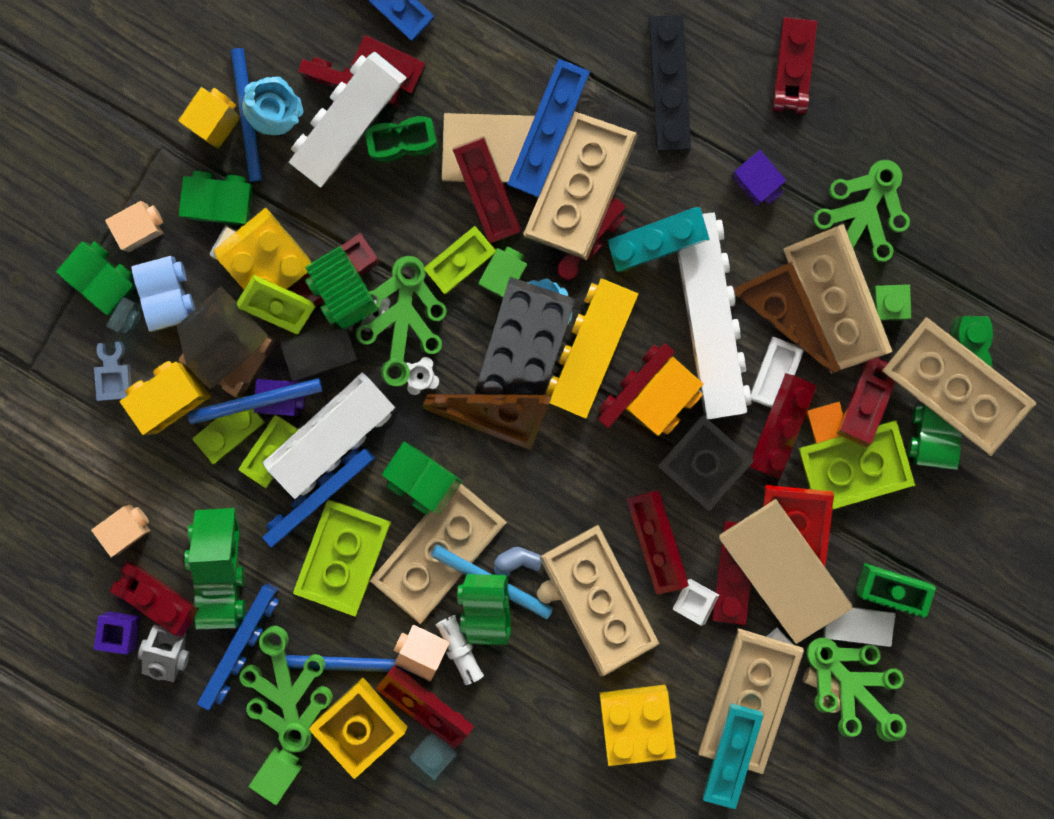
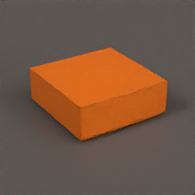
(825, 421)

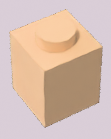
(135, 226)
(122, 529)
(420, 652)

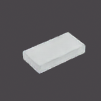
(779, 359)
(862, 626)

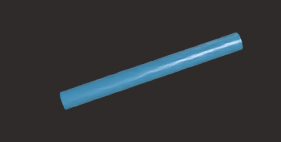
(515, 594)

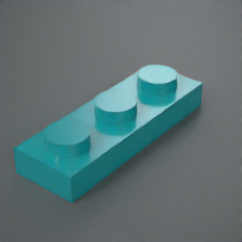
(658, 239)
(732, 756)

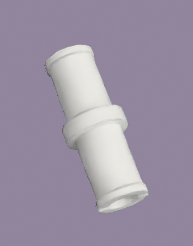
(460, 650)

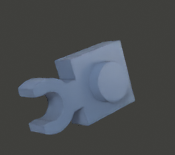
(112, 378)

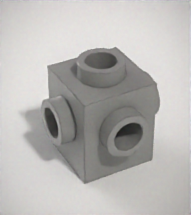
(163, 654)

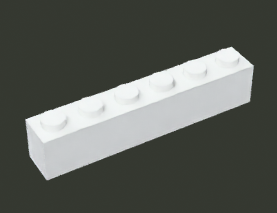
(712, 325)

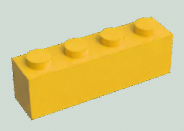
(593, 347)

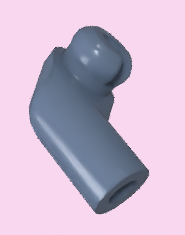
(514, 559)

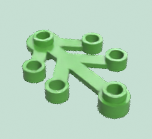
(865, 211)
(403, 314)
(853, 687)
(285, 694)

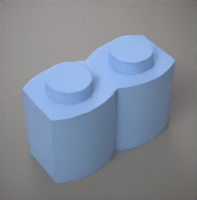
(162, 292)

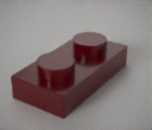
(404, 63)

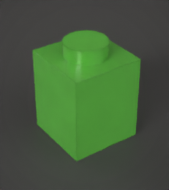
(500, 269)
(892, 302)
(276, 775)

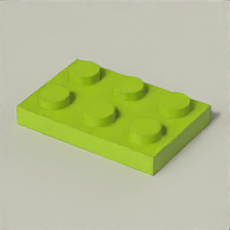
(855, 470)
(342, 557)

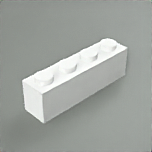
(347, 118)
(328, 436)

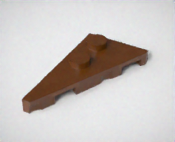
(785, 304)
(503, 416)

